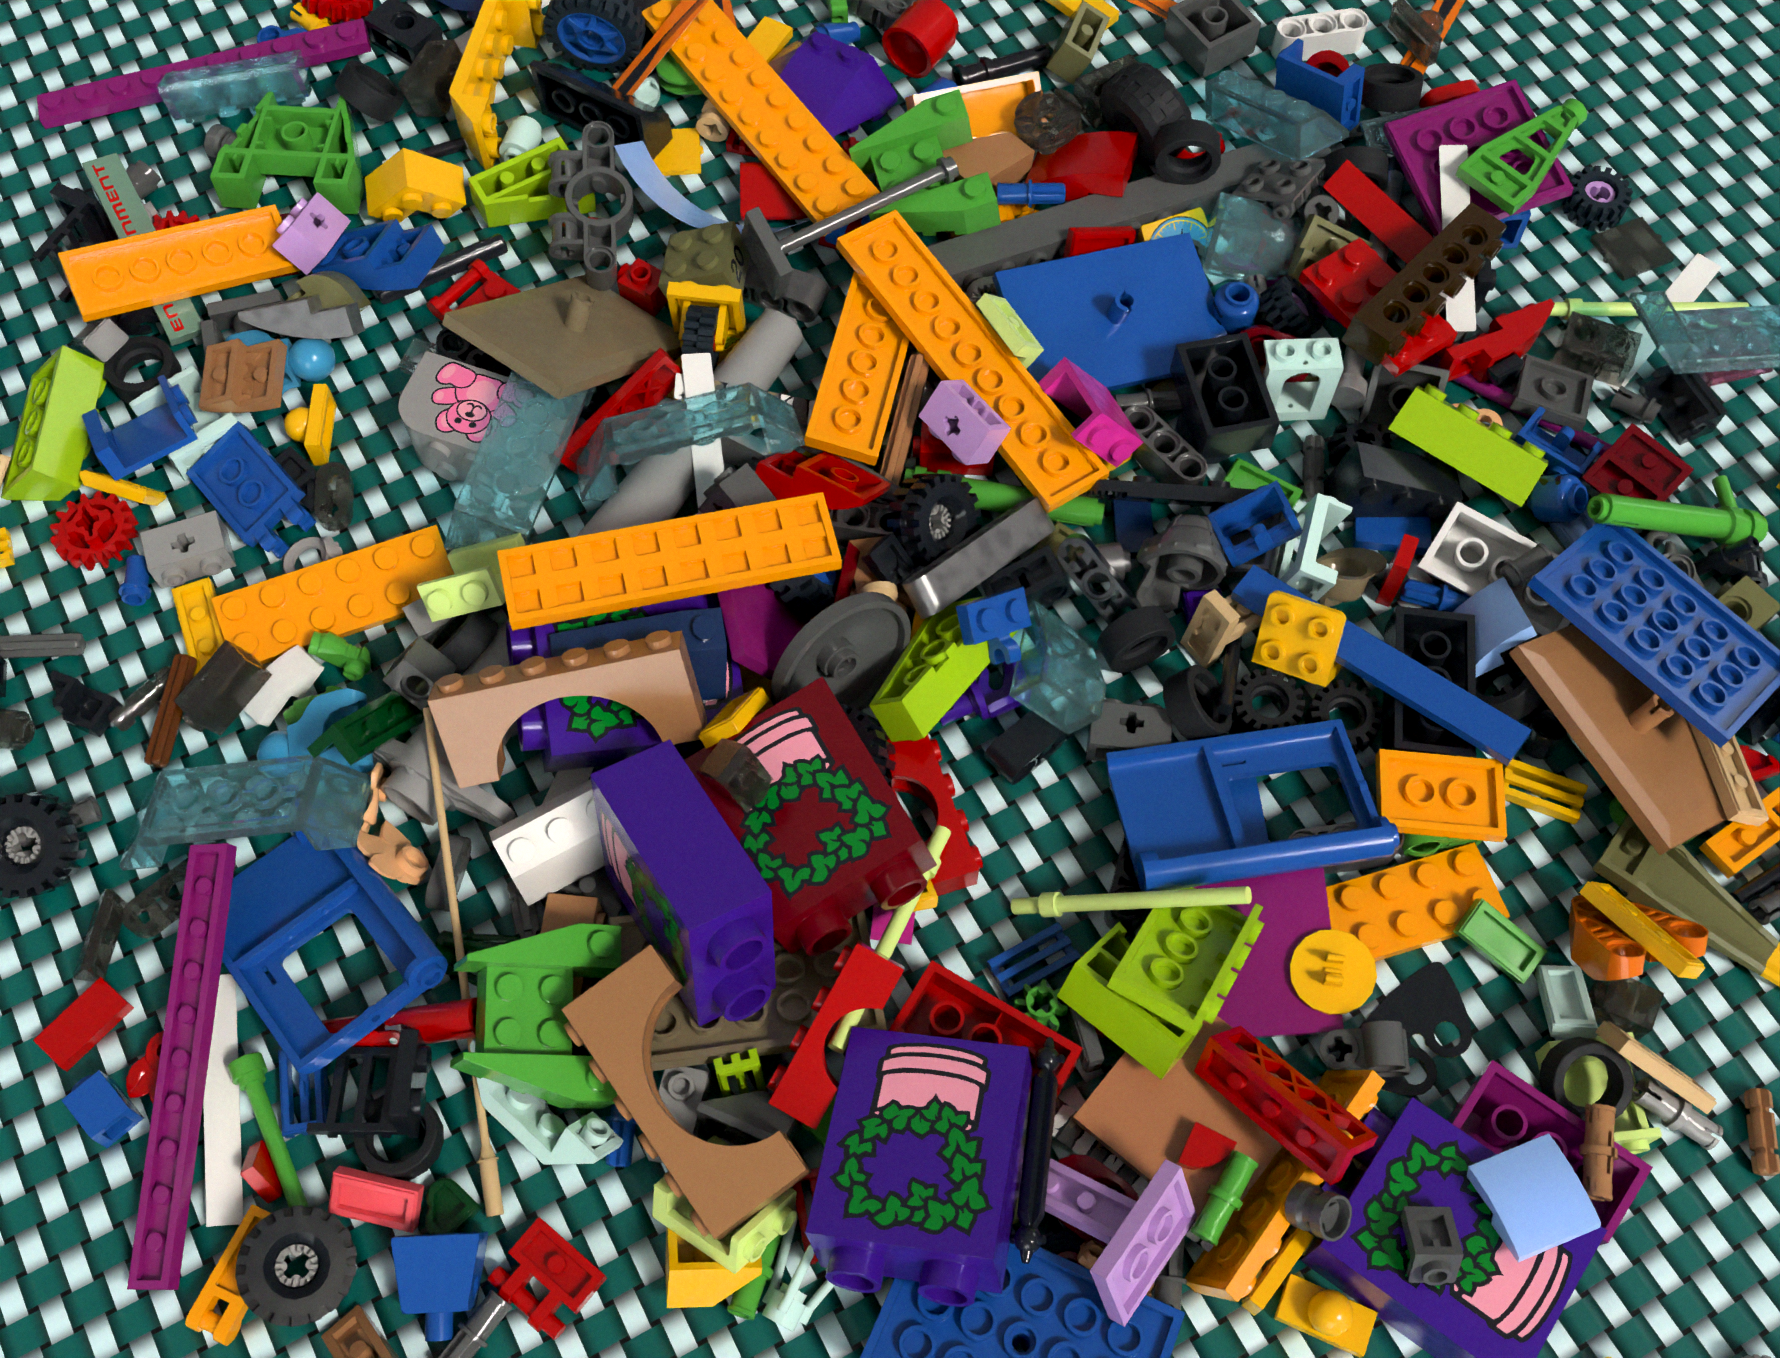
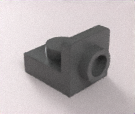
(1431, 1244)

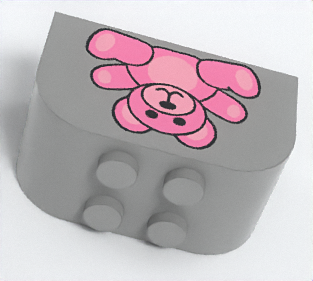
(448, 412)

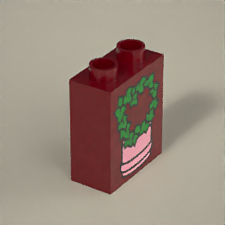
(829, 826)

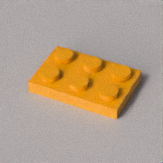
(1441, 795)

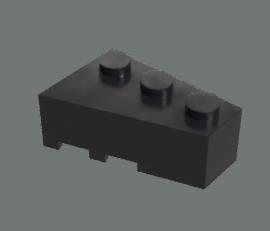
(1393, 484)

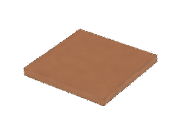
(1152, 1118)

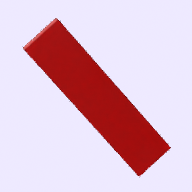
(1377, 211)

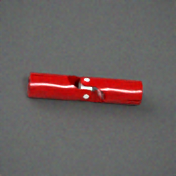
(435, 1022)

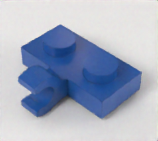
(993, 620)

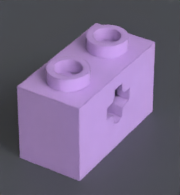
(310, 233)
(964, 422)

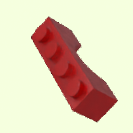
(921, 775)
(807, 1084)

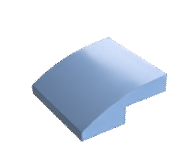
(1498, 623)
(1534, 1197)

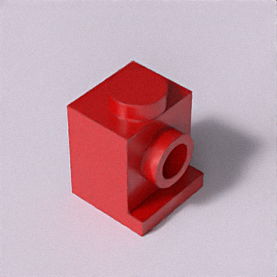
(640, 286)

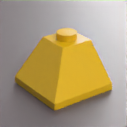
(697, 1279)

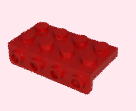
(1350, 280)

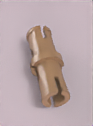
(1598, 1151)

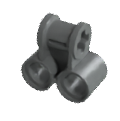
(1374, 1047)

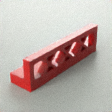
(642, 390)
(1279, 1103)

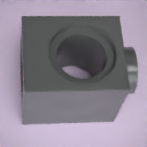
(417, 670)

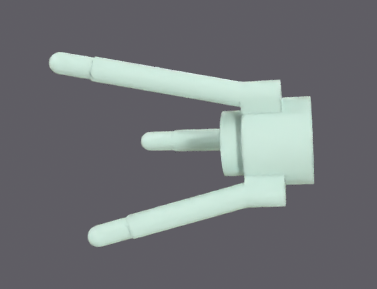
(787, 1305)

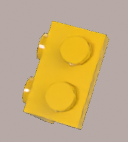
(1300, 638)

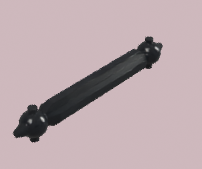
(1037, 1151)

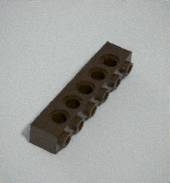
(1425, 284)

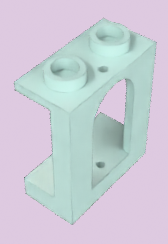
(1289, 358)
(1317, 521)

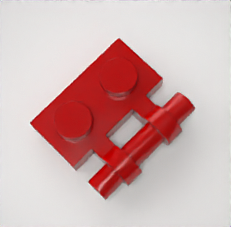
(554, 1264)

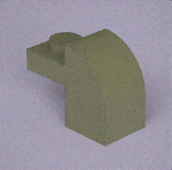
(332, 288)

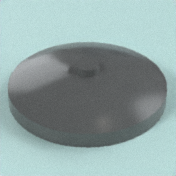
(848, 645)

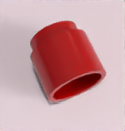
(920, 37)

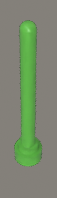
(249, 1074)

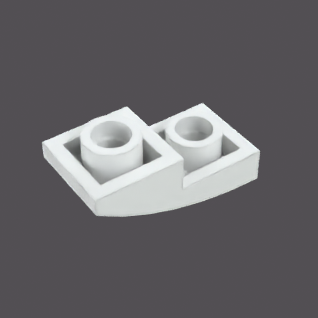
(291, 676)

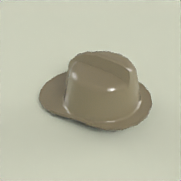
(1354, 570)

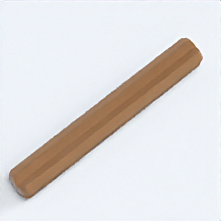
(905, 418)

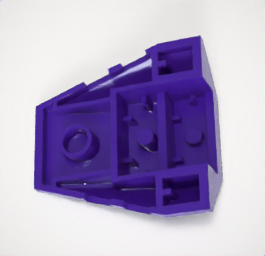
(835, 82)

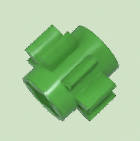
(1042, 995)

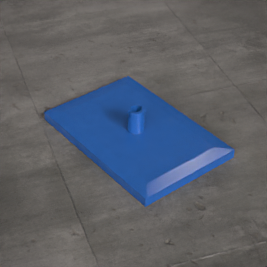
(1114, 309)
(1662, 628)
(1043, 1306)

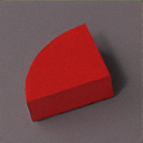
(1760, 765)
(1205, 1148)
(260, 1172)

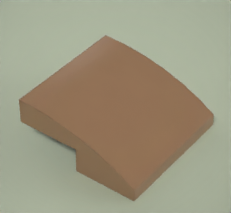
(243, 376)

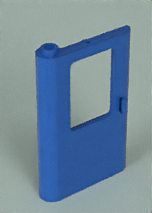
(1186, 824)

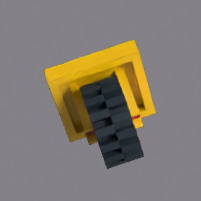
(705, 316)

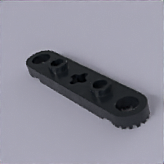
(1147, 490)

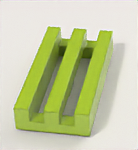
(738, 1068)

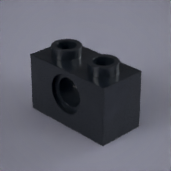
(401, 30)

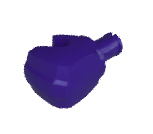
(983, 700)

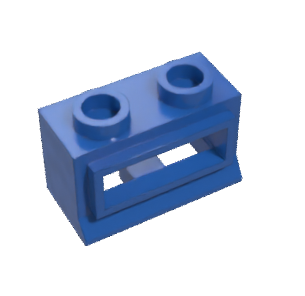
(1560, 456)
(1248, 511)

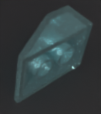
(1058, 673)

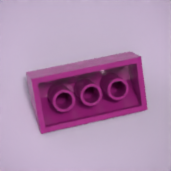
(1508, 1112)

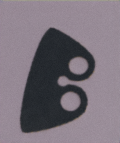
(1420, 1006)

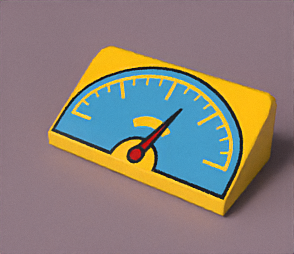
(1189, 221)

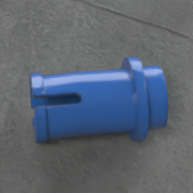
(135, 586)

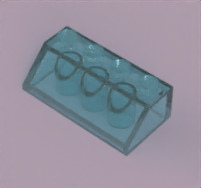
(234, 86)
(1270, 116)

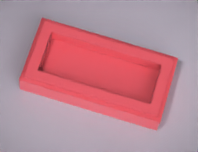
(375, 1199)

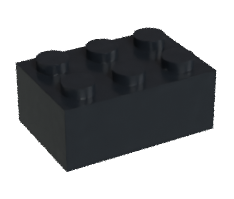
(1224, 396)

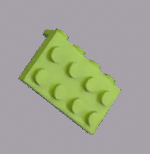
(1185, 961)

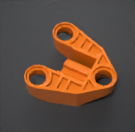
(1610, 953)

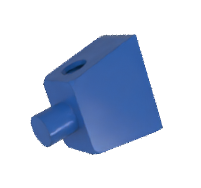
(439, 1276)

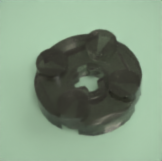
(1048, 135)

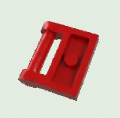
(492, 288)

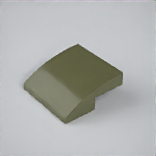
(1318, 241)

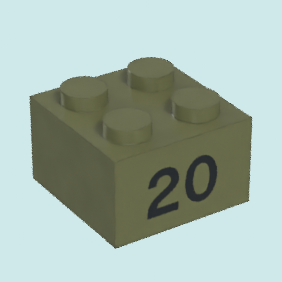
(706, 257)

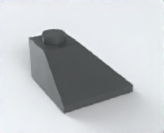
(745, 1118)

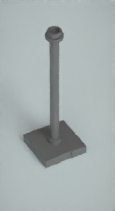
(769, 252)

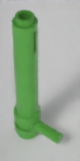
(1001, 497)
(1723, 525)

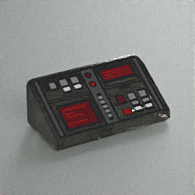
(100, 937)

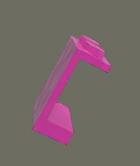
(1105, 424)

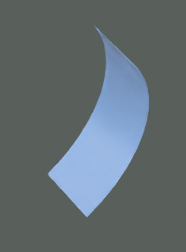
(655, 185)

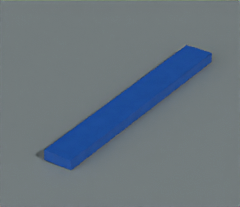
(1404, 678)

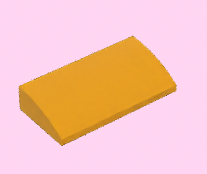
(990, 103)

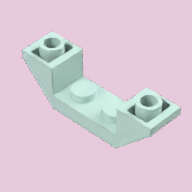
(545, 1132)

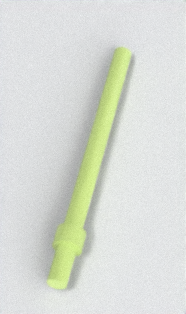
(1625, 308)
(1054, 904)
(891, 937)

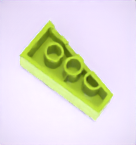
(929, 677)

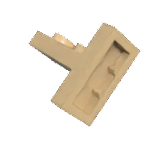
(1216, 625)

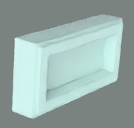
(1566, 1001)

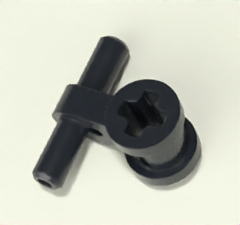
(1736, 561)

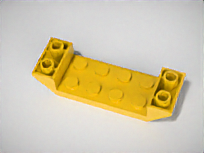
(482, 64)

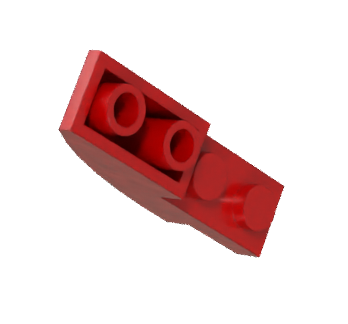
(1507, 336)

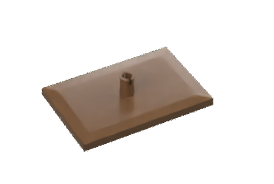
(1626, 734)

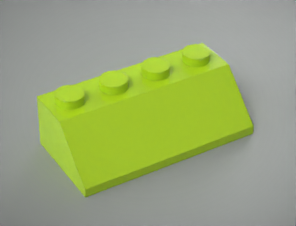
(52, 430)
(1469, 444)

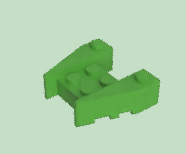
(292, 143)
(912, 147)
(521, 1016)

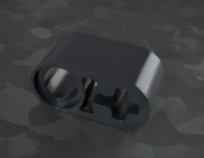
(1024, 747)

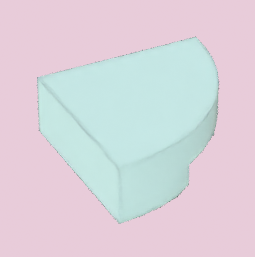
(649, 91)

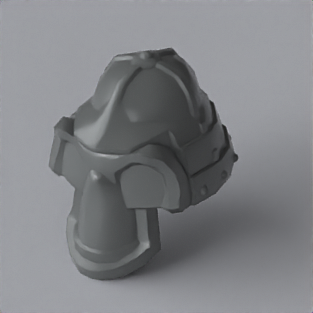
(1177, 558)

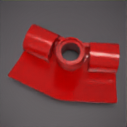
(761, 189)

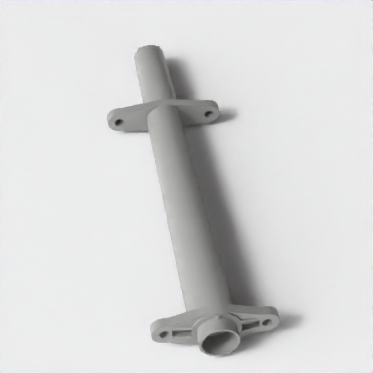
(647, 495)

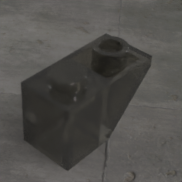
(735, 774)

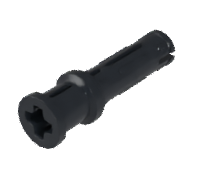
(1007, 65)

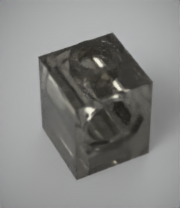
(1626, 1004)

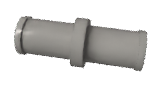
(1677, 1113)

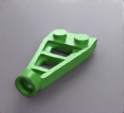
(1500, 181)

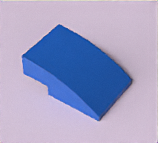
(384, 255)

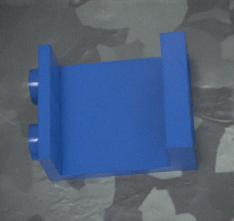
(1335, 95)
(144, 437)

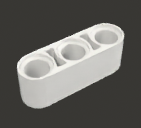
(1322, 31)

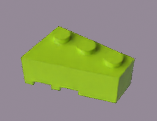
(519, 189)
(1133, 1028)

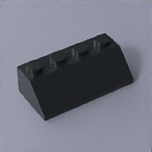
(578, 100)
(1445, 646)

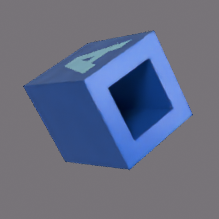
(102, 1108)

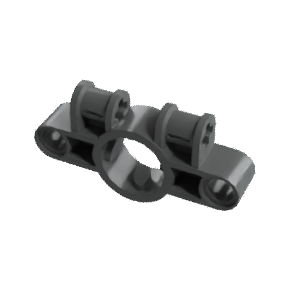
(586, 173)

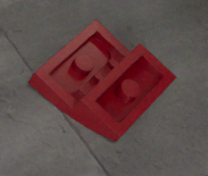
(1638, 468)

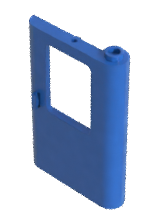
(287, 903)

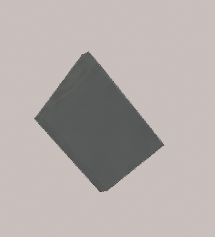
(1389, 394)

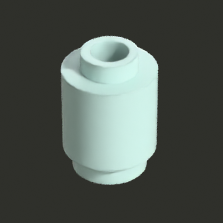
(520, 137)

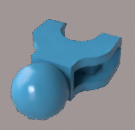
(305, 359)
(316, 719)

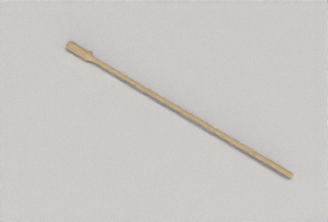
(487, 1157)

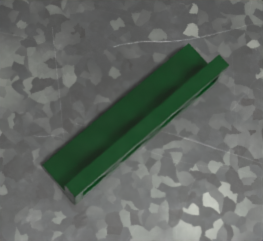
(369, 728)

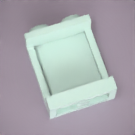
(210, 425)

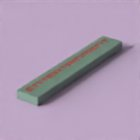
(129, 219)

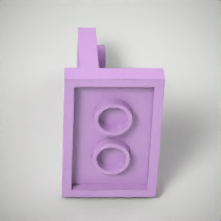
(1137, 1232)

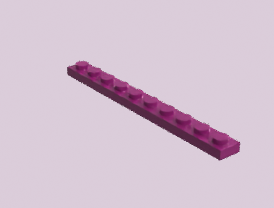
(141, 89)
(182, 1070)

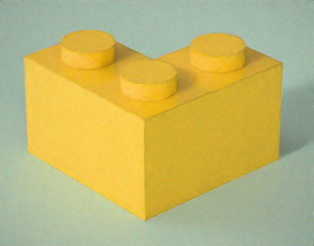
(414, 183)

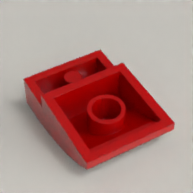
(1089, 164)
(840, 481)

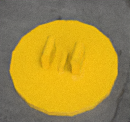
(1332, 972)

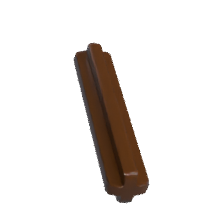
(169, 713)

